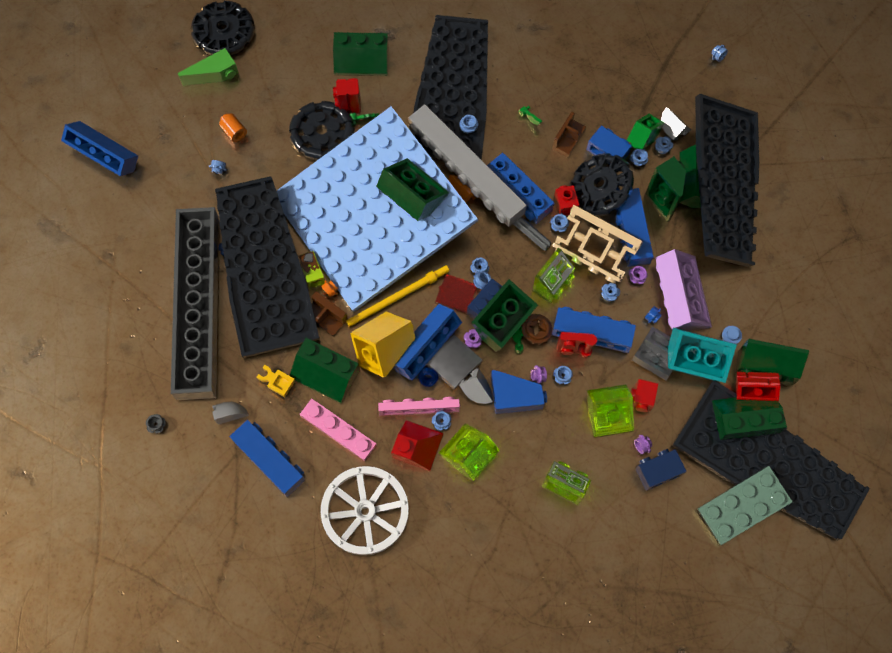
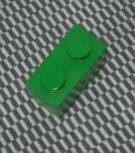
(645, 131)

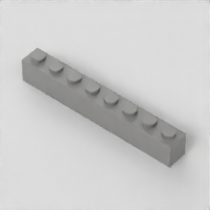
(467, 166)

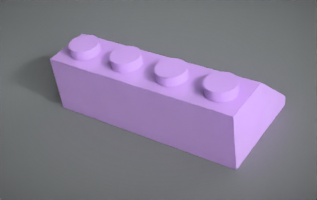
(682, 291)

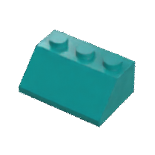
(700, 355)

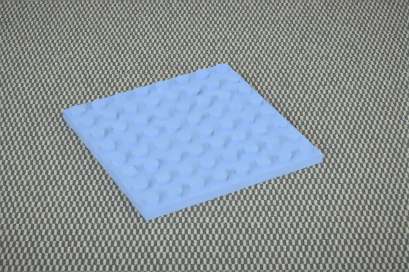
(356, 228)

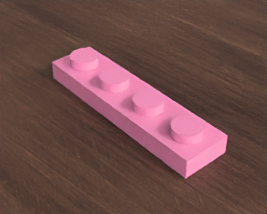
(410, 406)
(338, 429)

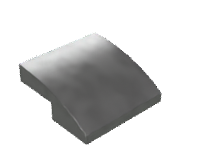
(654, 353)
(454, 362)

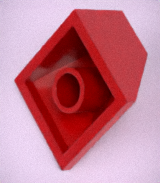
(417, 445)

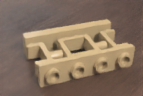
(604, 232)

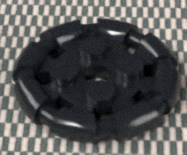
(225, 36)
(314, 123)
(609, 189)

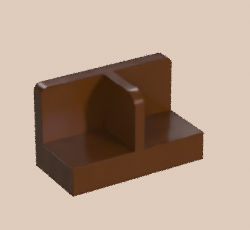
(568, 136)
(327, 314)

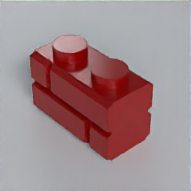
(347, 95)
(757, 386)

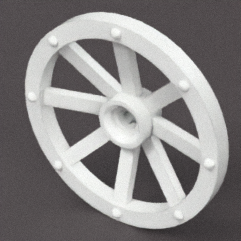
(364, 504)

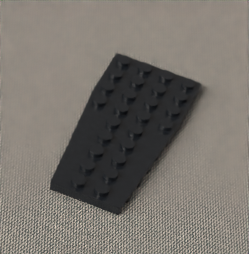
(456, 77)
(727, 178)
(263, 270)
(818, 488)

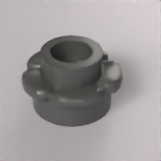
(153, 419)

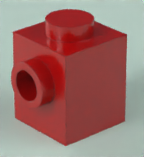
(565, 198)
(644, 395)

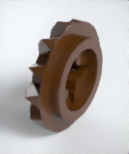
(544, 325)

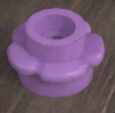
(638, 270)
(468, 339)
(539, 374)
(643, 444)

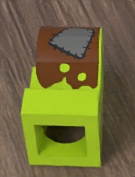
(311, 270)

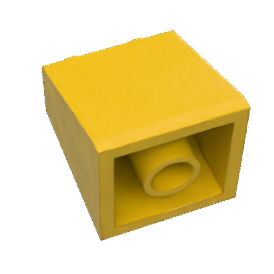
(382, 342)

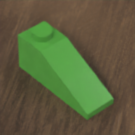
(212, 69)

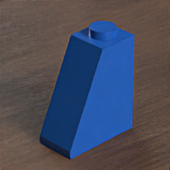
(516, 394)

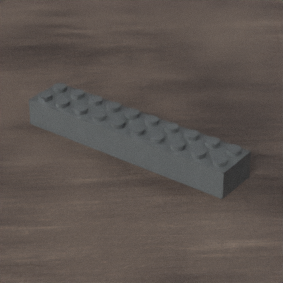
(195, 304)

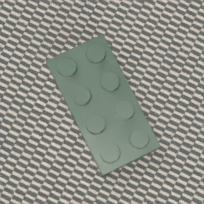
(744, 505)

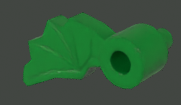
(524, 111)
(354, 116)
(518, 335)

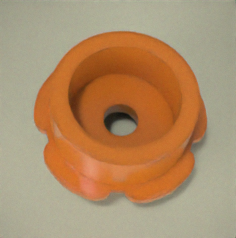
(330, 288)

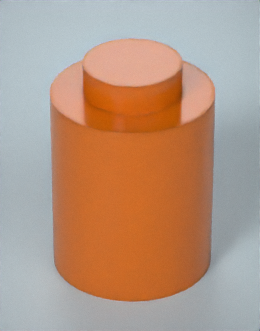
(232, 127)

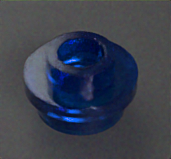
(428, 382)

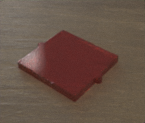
(456, 293)

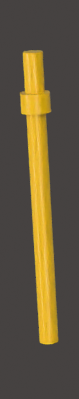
(430, 277)

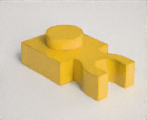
(278, 382)

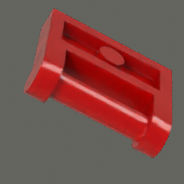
(570, 343)

